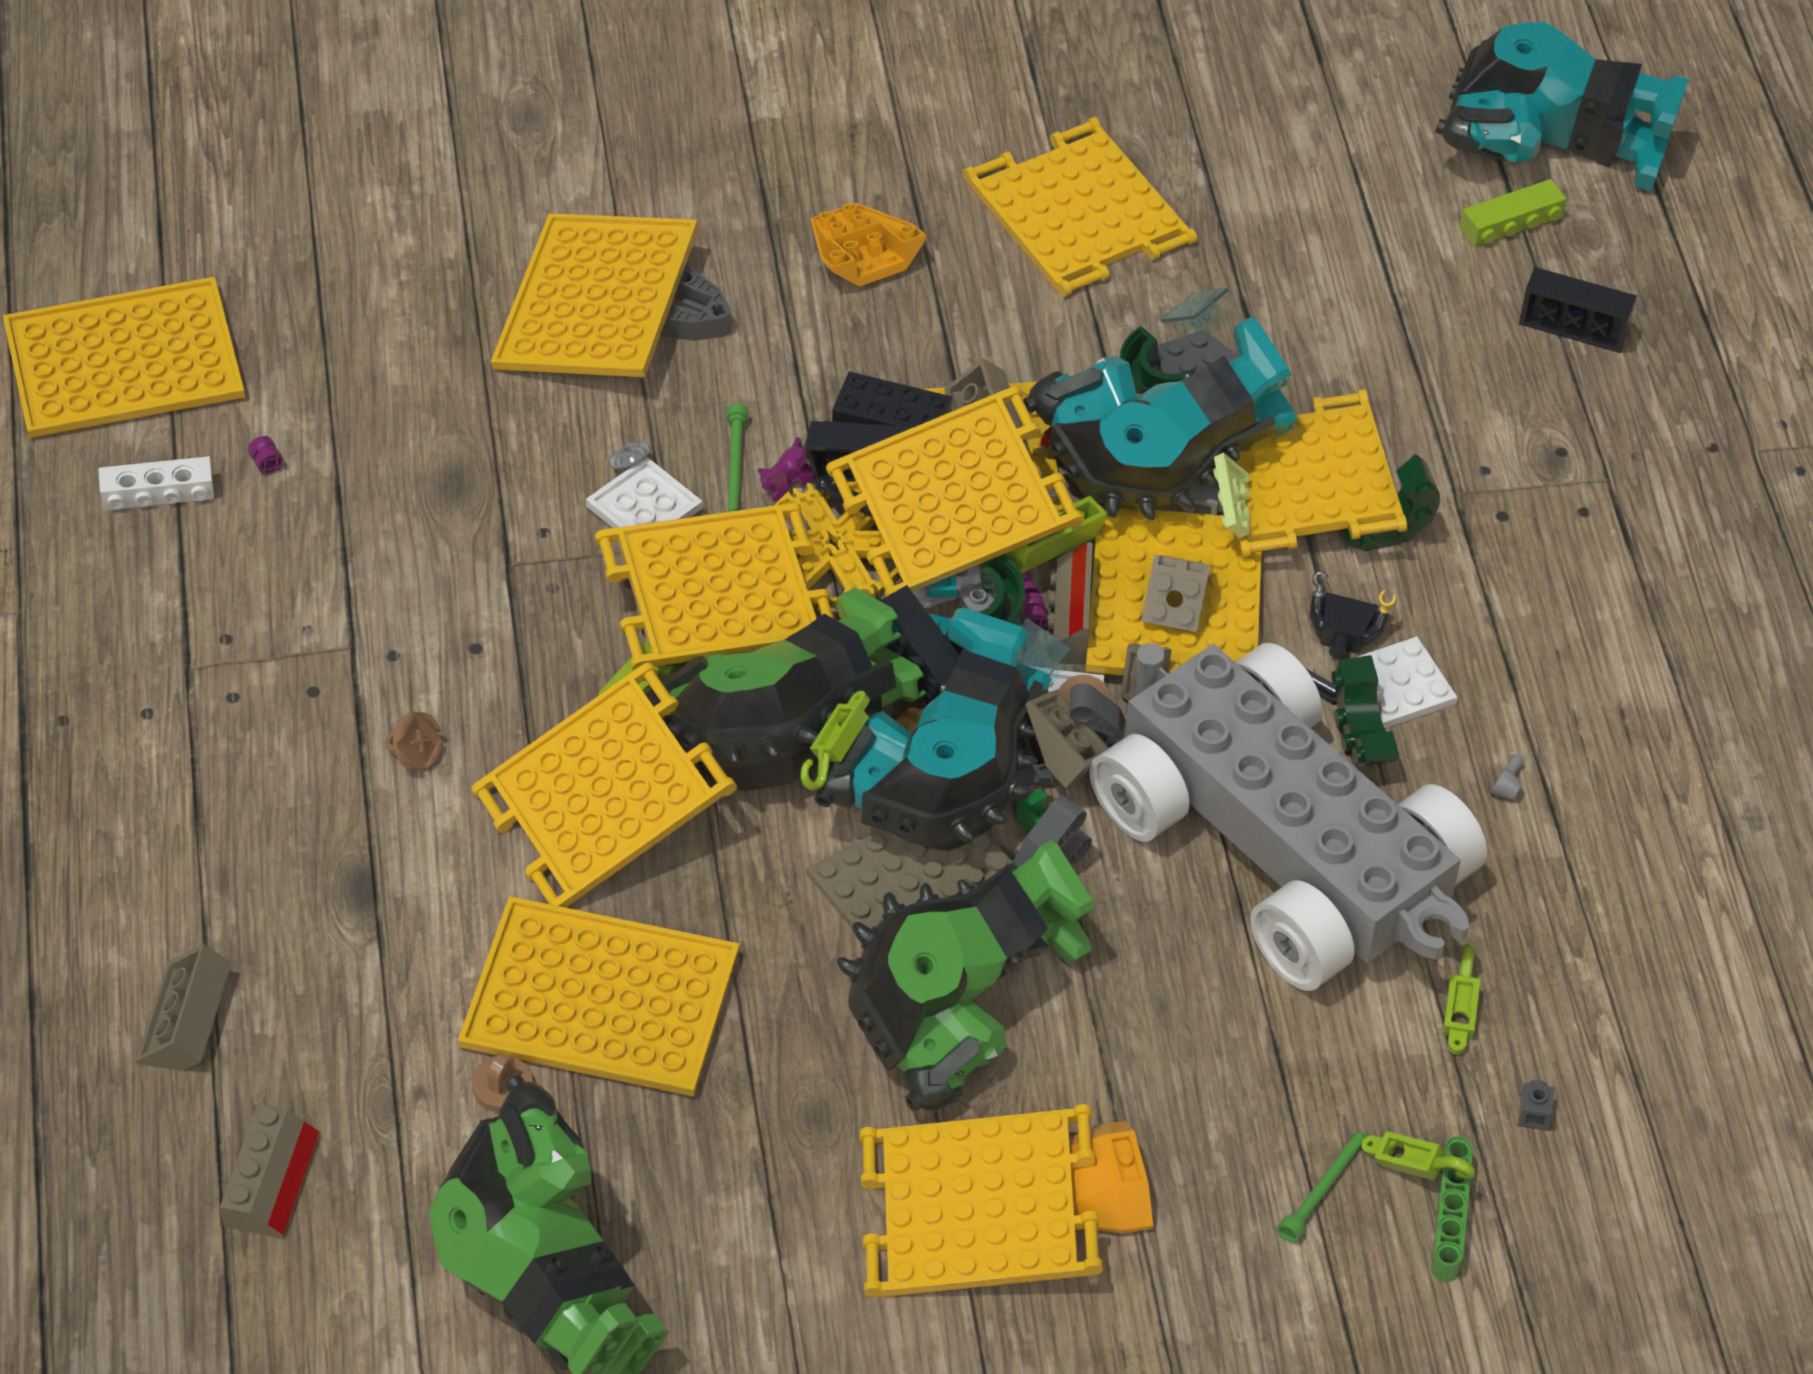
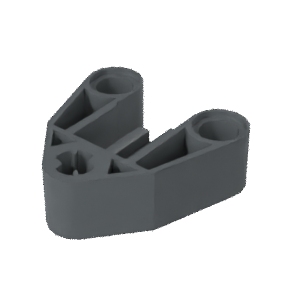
(702, 313)
(1098, 713)
(1060, 825)

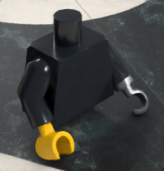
(1347, 622)

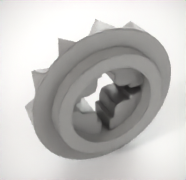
(629, 455)

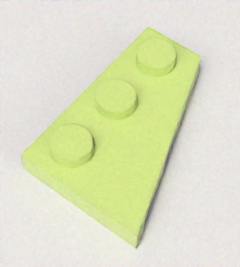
(1233, 495)

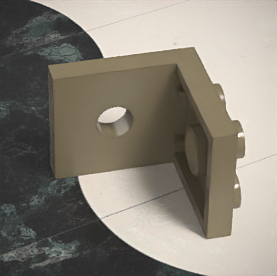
(1183, 576)

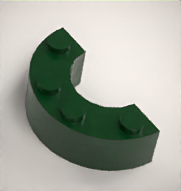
(1142, 354)
(1418, 501)
(1005, 583)
(1360, 715)

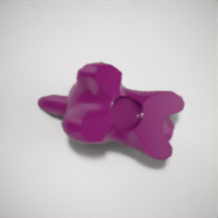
(789, 469)

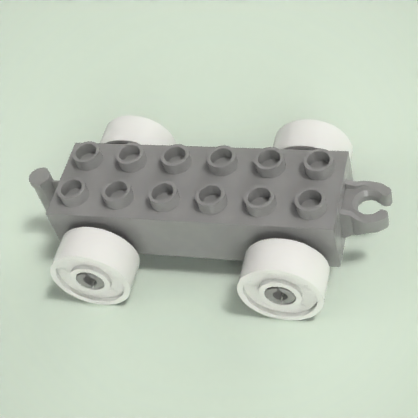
(1245, 757)

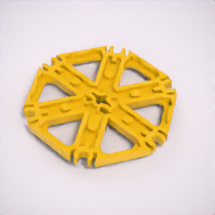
(847, 532)

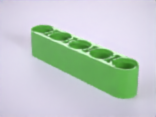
(1449, 1220)

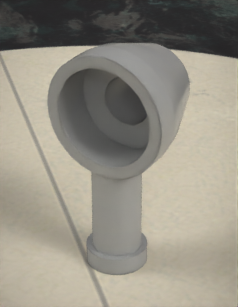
(1508, 783)

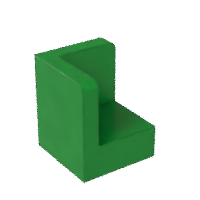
(1031, 809)

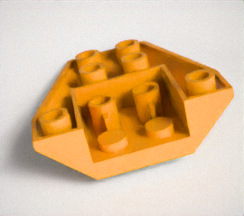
(865, 243)
(1116, 1182)

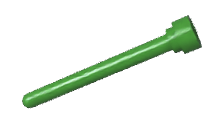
(737, 418)
(1292, 1226)

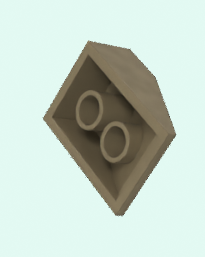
(1064, 743)

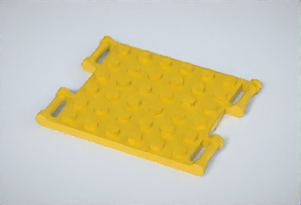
(1078, 207)
(1320, 478)
(954, 492)
(713, 582)
(602, 787)
(979, 1202)

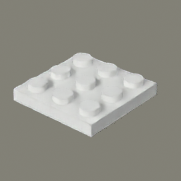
(642, 497)
(1409, 683)

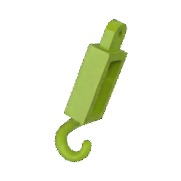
(836, 738)
(1463, 999)
(1419, 1158)

